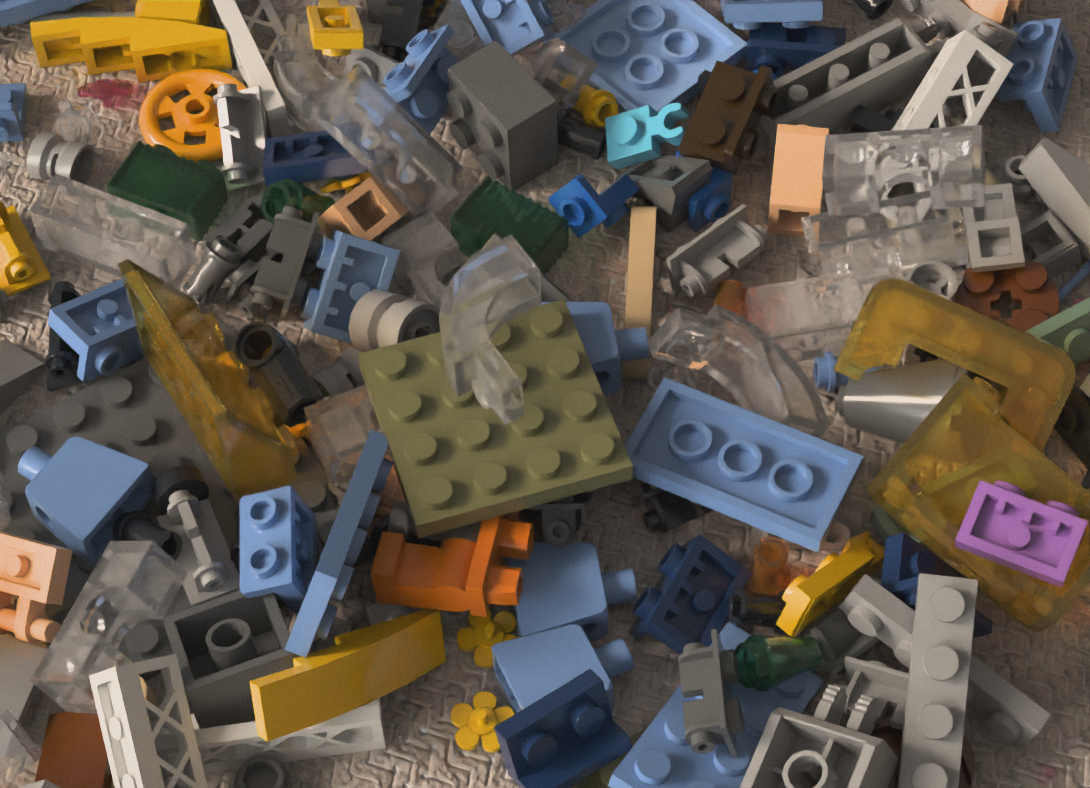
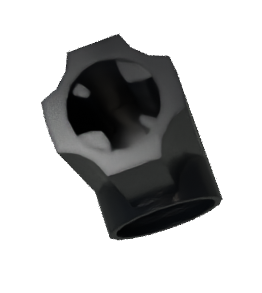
(279, 373)

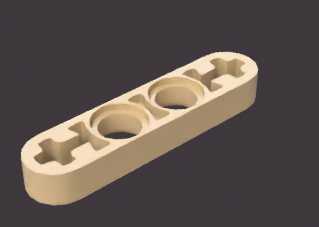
(640, 281)

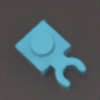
(638, 133)

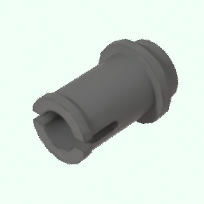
(213, 270)

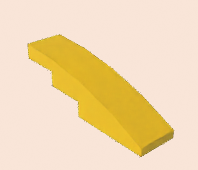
(124, 43)
(348, 675)

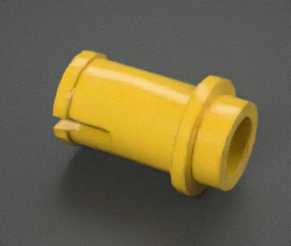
(596, 106)

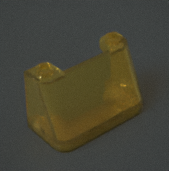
(1030, 371)
(936, 476)

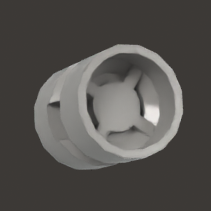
(390, 318)

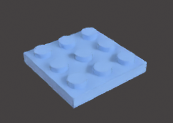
(651, 49)

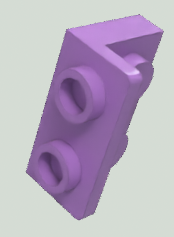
(1022, 532)

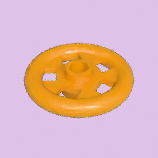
(159, 105)

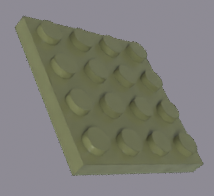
(462, 459)

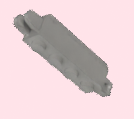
(861, 73)

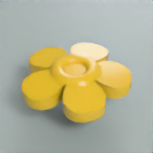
(346, 184)
(485, 634)
(479, 722)

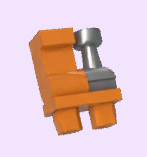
(459, 574)

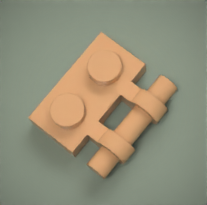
(36, 575)

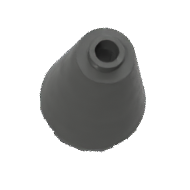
(898, 398)

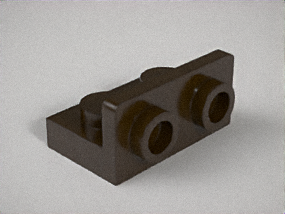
(728, 116)

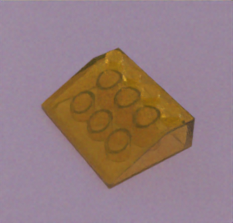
(209, 386)

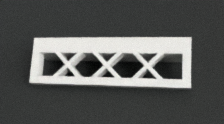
(255, 62)
(941, 78)
(131, 736)
(234, 744)

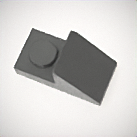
(670, 184)

